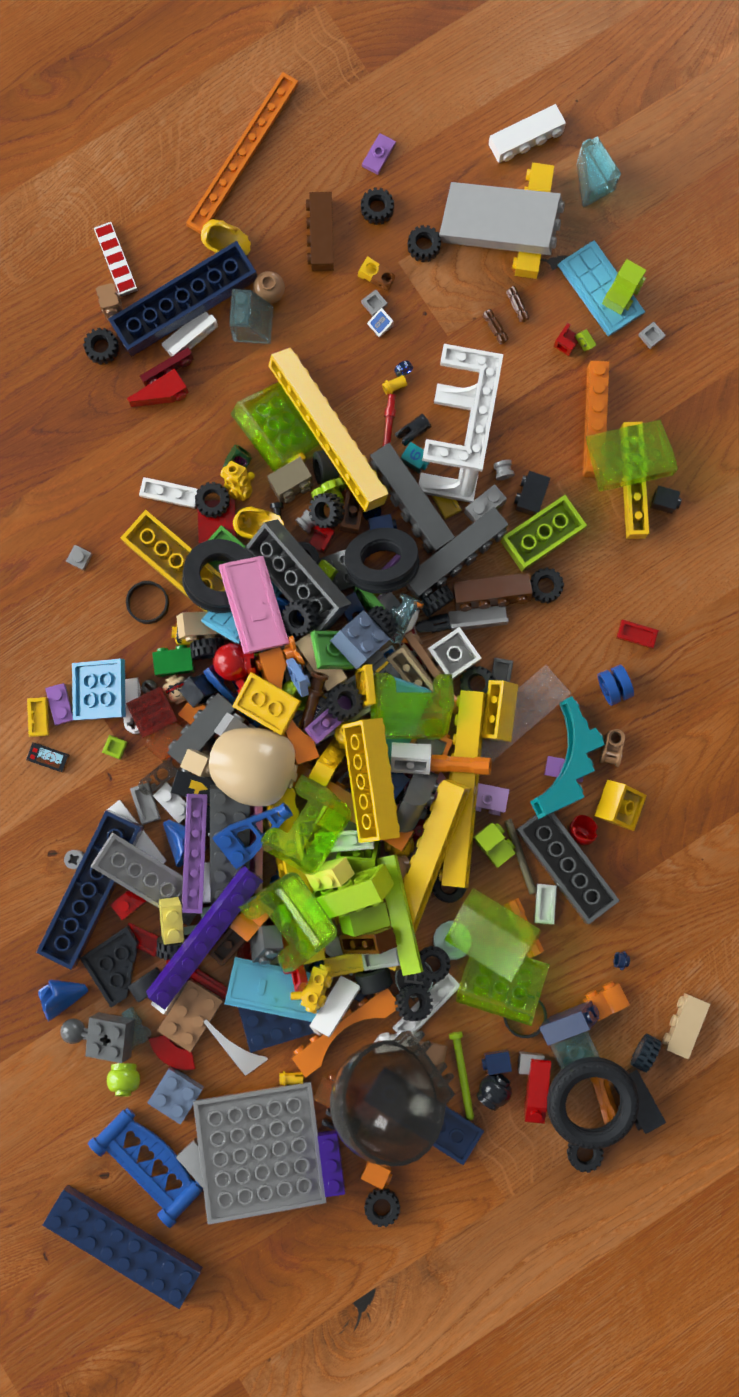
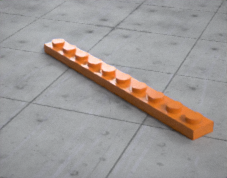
(242, 152)

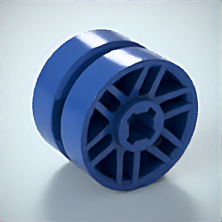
(615, 685)

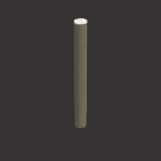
(520, 856)

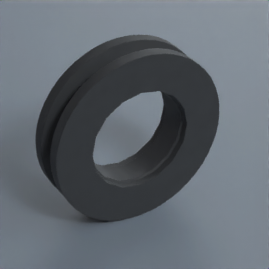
(199, 556)
(386, 579)

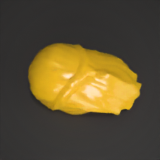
(219, 234)
(250, 520)

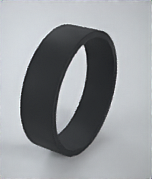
(136, 586)
(530, 1035)

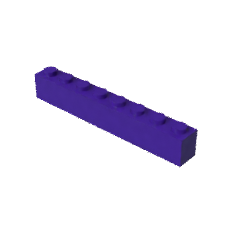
(203, 937)

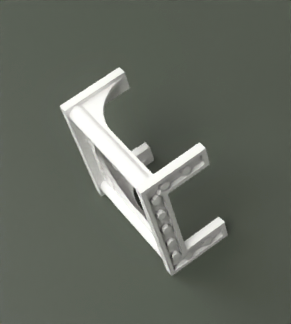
(478, 399)

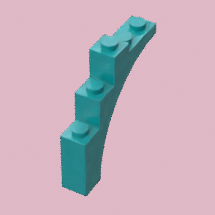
(576, 766)

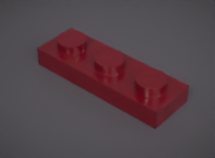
(179, 360)

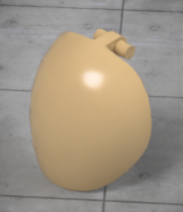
(253, 765)

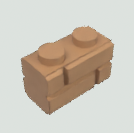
(109, 300)

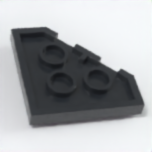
(113, 965)

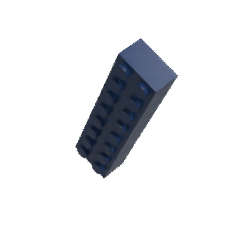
(183, 298)
(85, 896)
(123, 1246)

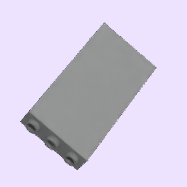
(502, 218)

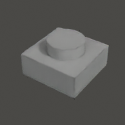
(374, 302)
(651, 335)
(79, 557)

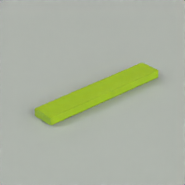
(401, 919)

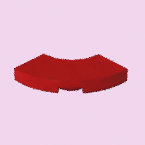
(172, 1054)

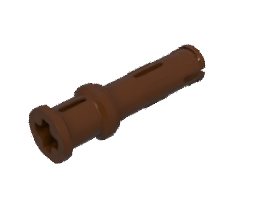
(315, 692)

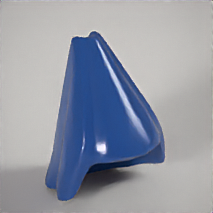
(176, 837)
(59, 996)

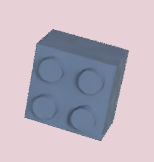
(360, 639)
(175, 1095)

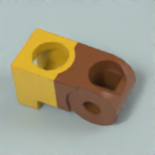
(376, 274)

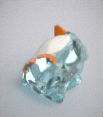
(406, 617)

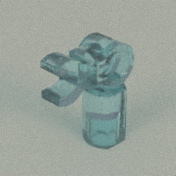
(141, 1033)

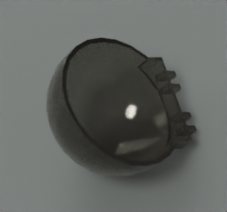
(390, 1100)

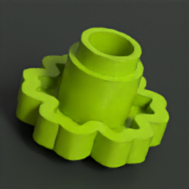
(332, 486)

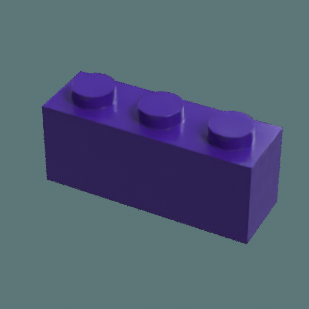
(331, 1163)

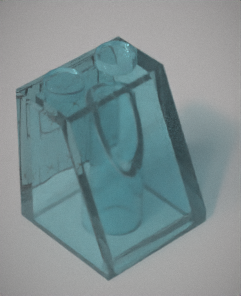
(596, 171)
(250, 317)

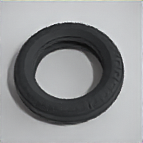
(612, 1131)

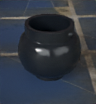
(494, 1091)

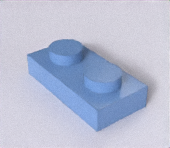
(297, 676)

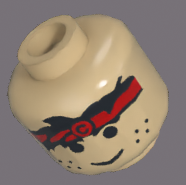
(172, 689)

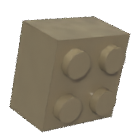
(290, 481)

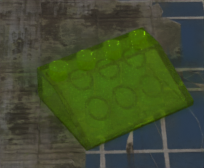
(274, 426)
(631, 455)
(492, 935)
(496, 995)

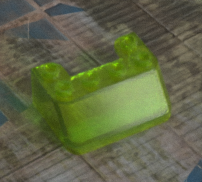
(413, 714)
(313, 831)
(296, 917)

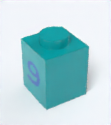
(413, 457)

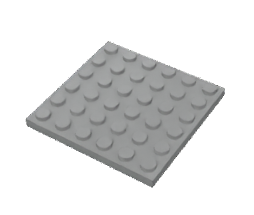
(259, 1152)

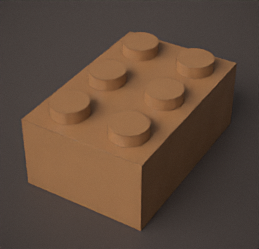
(185, 1019)

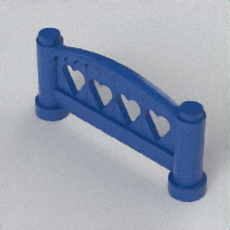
(112, 1141)

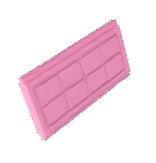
(253, 604)

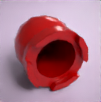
(232, 662)

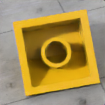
(620, 805)

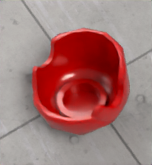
(583, 830)

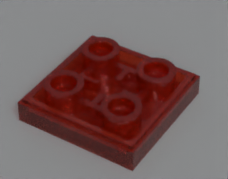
(151, 712)

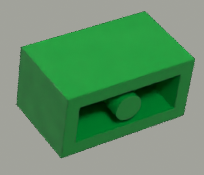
(173, 662)

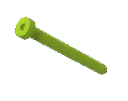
(455, 1036)

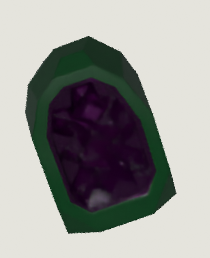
(238, 455)

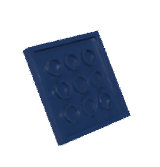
(267, 1029)

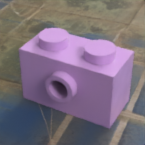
(492, 799)

